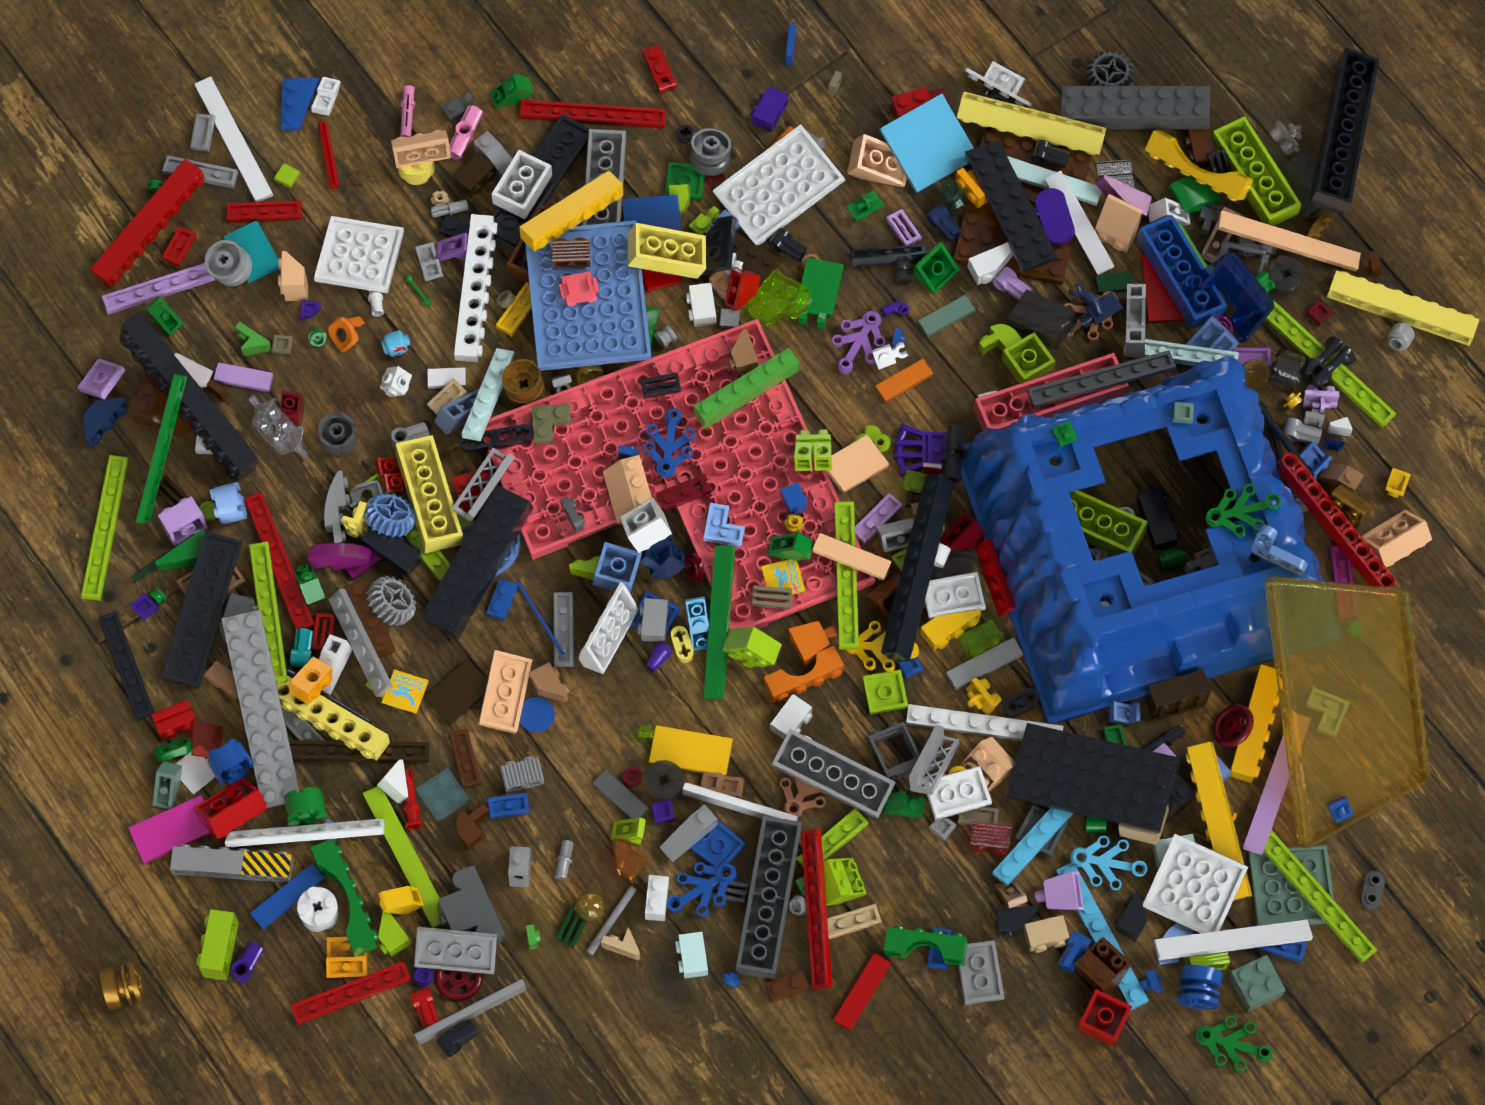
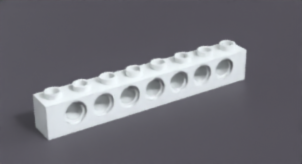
(478, 225)

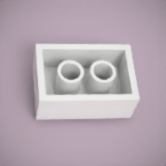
(521, 184)

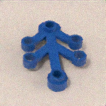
(669, 445)
(704, 886)

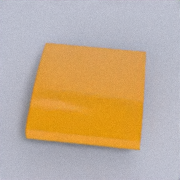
(341, 960)

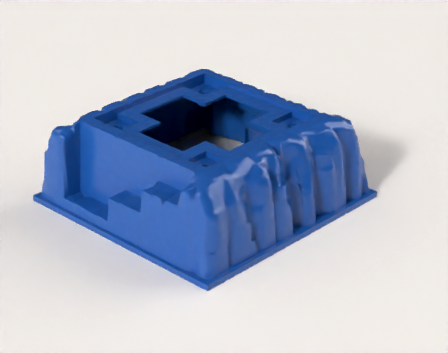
(1148, 634)

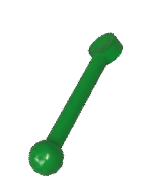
(427, 302)

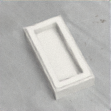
(441, 377)

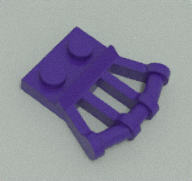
(932, 446)

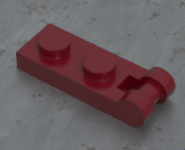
(683, 493)

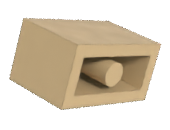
(1046, 934)

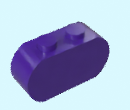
(1055, 216)

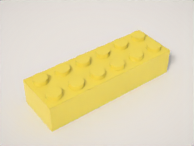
(428, 494)

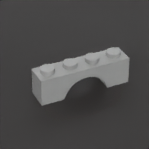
(1135, 320)

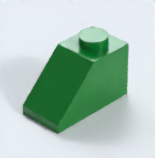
(791, 546)

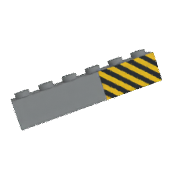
(231, 864)

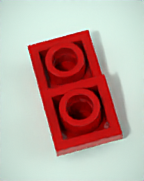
(388, 475)

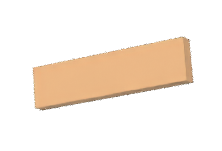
(851, 556)

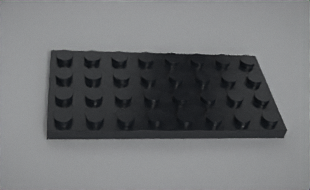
(1093, 777)

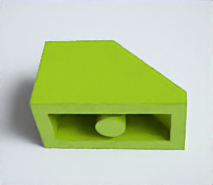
(391, 936)

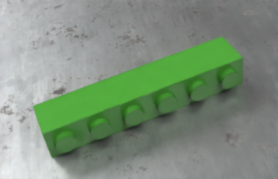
(746, 388)

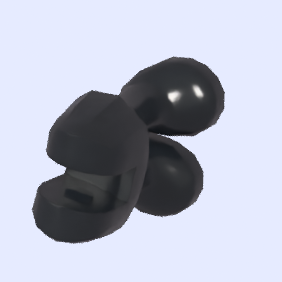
(1322, 372)

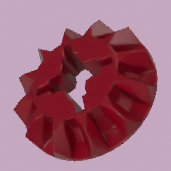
(694, 561)

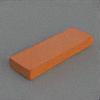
(904, 380)

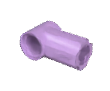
(1008, 281)

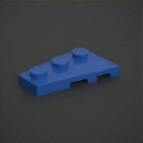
(296, 98)

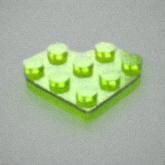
(778, 298)

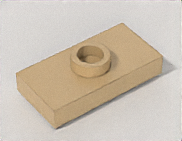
(448, 394)

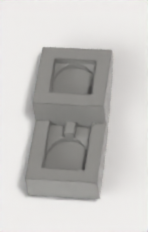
(429, 264)

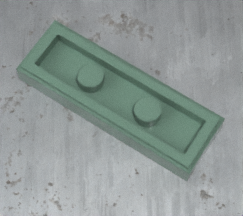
(946, 316)

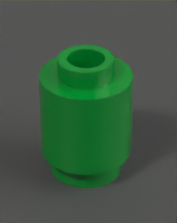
(1171, 558)

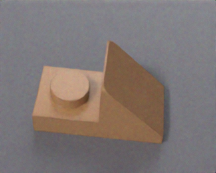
(1012, 895)

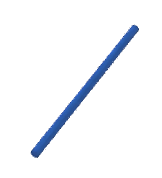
(540, 619)

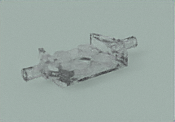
(287, 435)

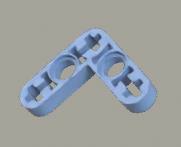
(1264, 548)

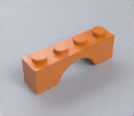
(782, 685)

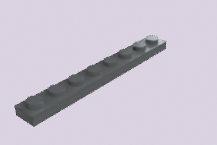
(1101, 379)

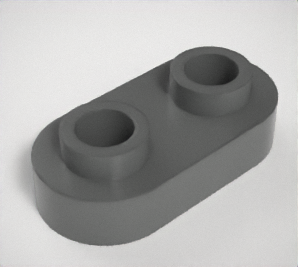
(569, 508)
(1372, 889)

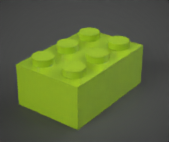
(218, 944)

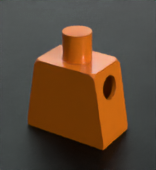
(810, 639)

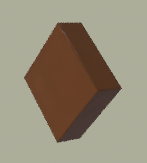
(217, 390)

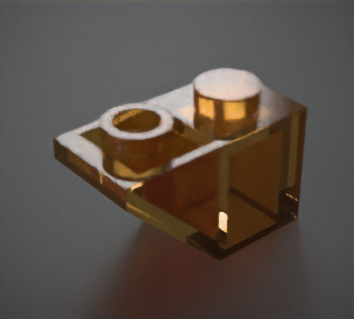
(628, 862)

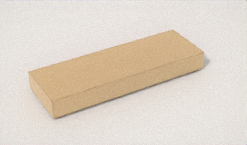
(853, 921)

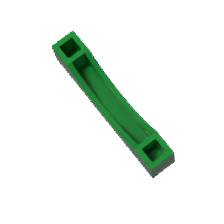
(358, 931)

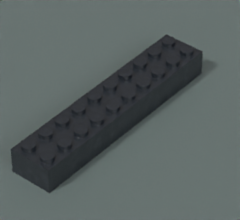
(1344, 131)
(195, 405)

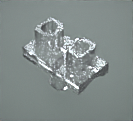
(1280, 132)

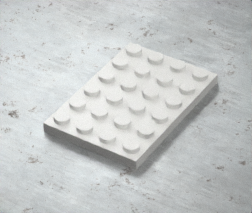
(779, 185)

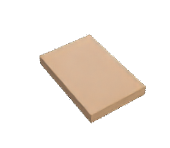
(856, 464)

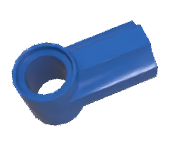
(1076, 947)

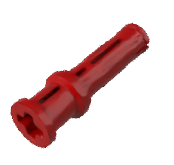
(411, 807)

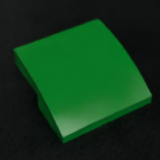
(1193, 195)

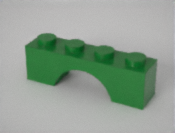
(901, 942)

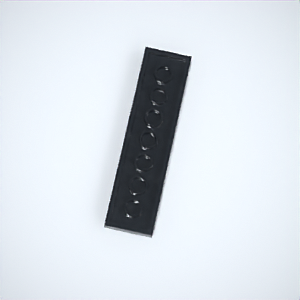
(560, 151)
(1010, 206)
(201, 609)

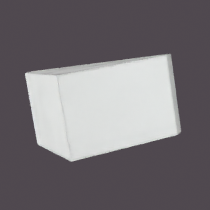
(395, 782)

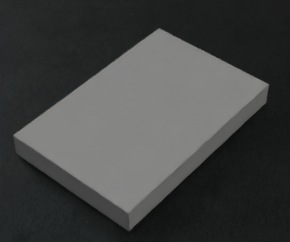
(981, 974)

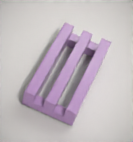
(894, 227)

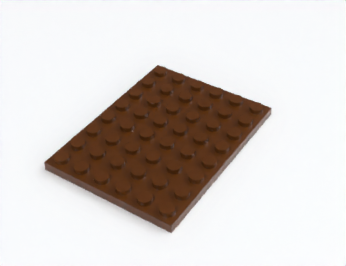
(981, 228)

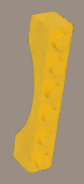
(1167, 148)

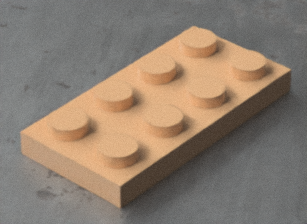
(505, 692)

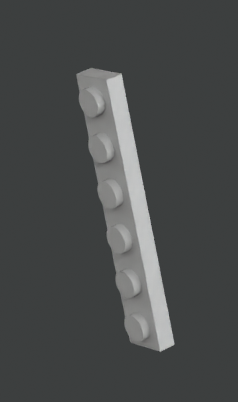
(360, 642)

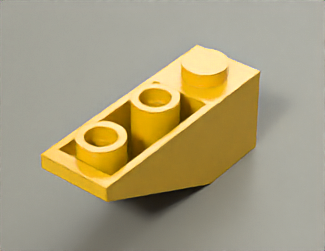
(945, 627)

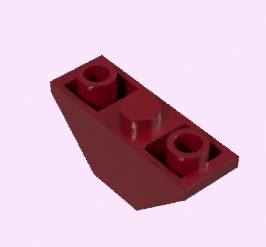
(292, 406)

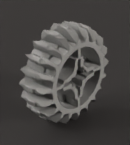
(391, 600)

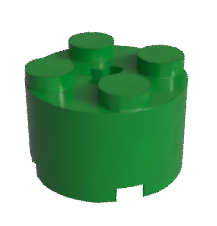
(304, 806)

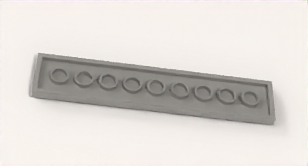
(260, 706)

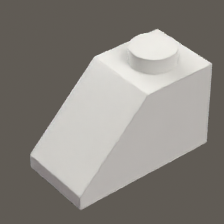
(1167, 207)

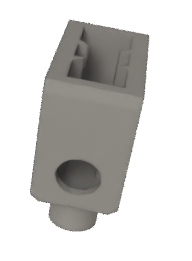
(520, 865)

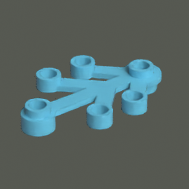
(1105, 862)

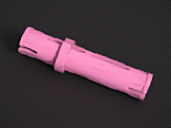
(408, 93)

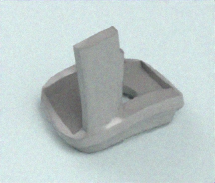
(356, 491)

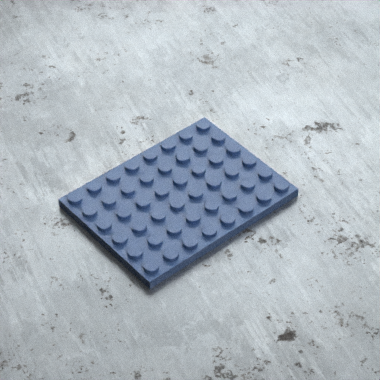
(593, 332)

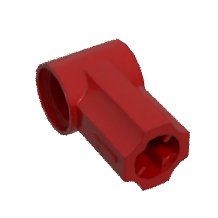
(423, 1004)

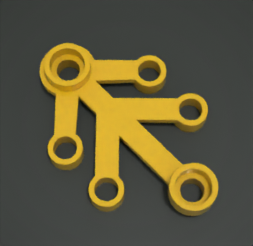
(876, 647)

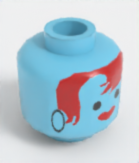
(395, 343)

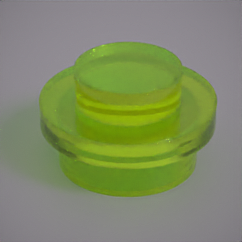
(645, 732)

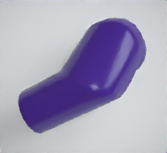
(895, 307)

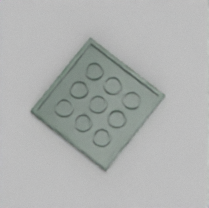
(1276, 897)

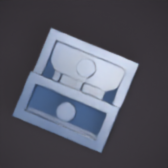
(1213, 336)

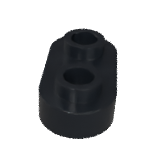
(1020, 703)

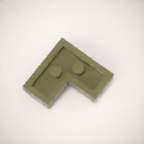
(547, 416)

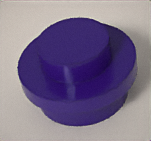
(423, 976)

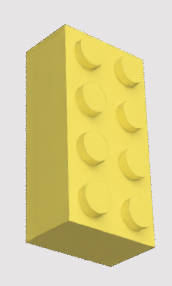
(666, 250)

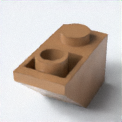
(547, 683)

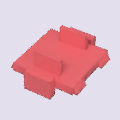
(578, 288)

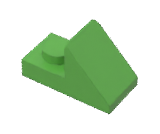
(253, 341)

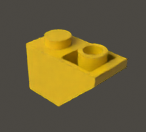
(401, 900)

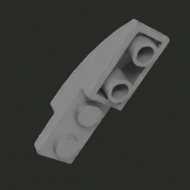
(335, 506)

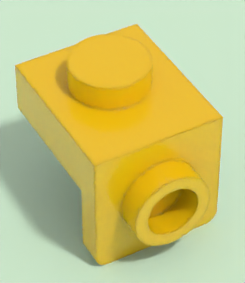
(1397, 482)

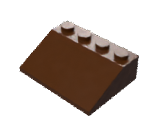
(151, 403)

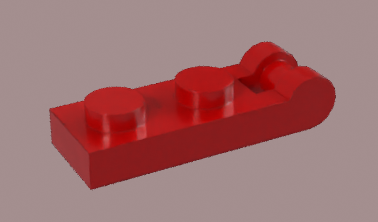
(659, 68)

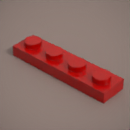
(995, 577)

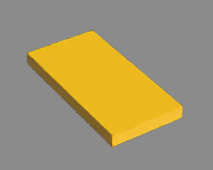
(691, 750)

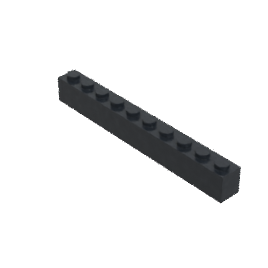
(917, 568)

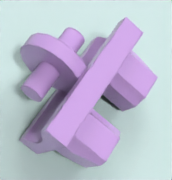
(1321, 399)

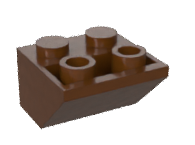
(1102, 966)

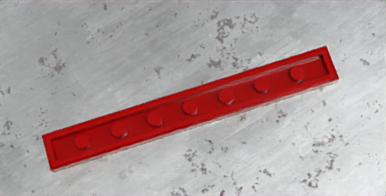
(593, 113)
(280, 563)
(816, 909)

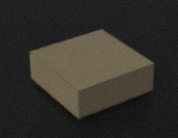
(835, 83)
(282, 345)

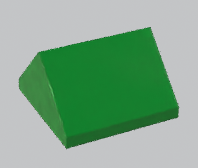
(935, 268)

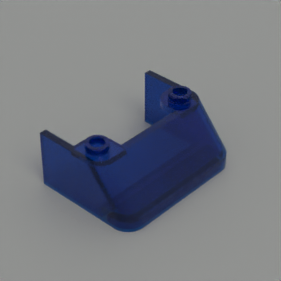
(1240, 290)

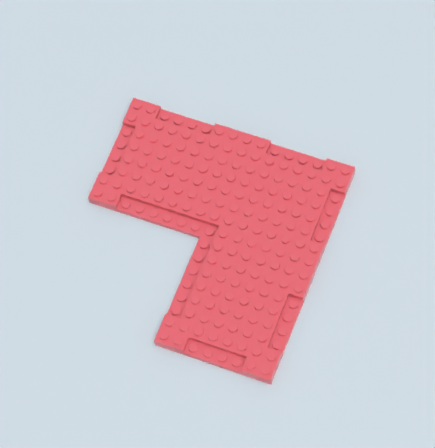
(742, 455)

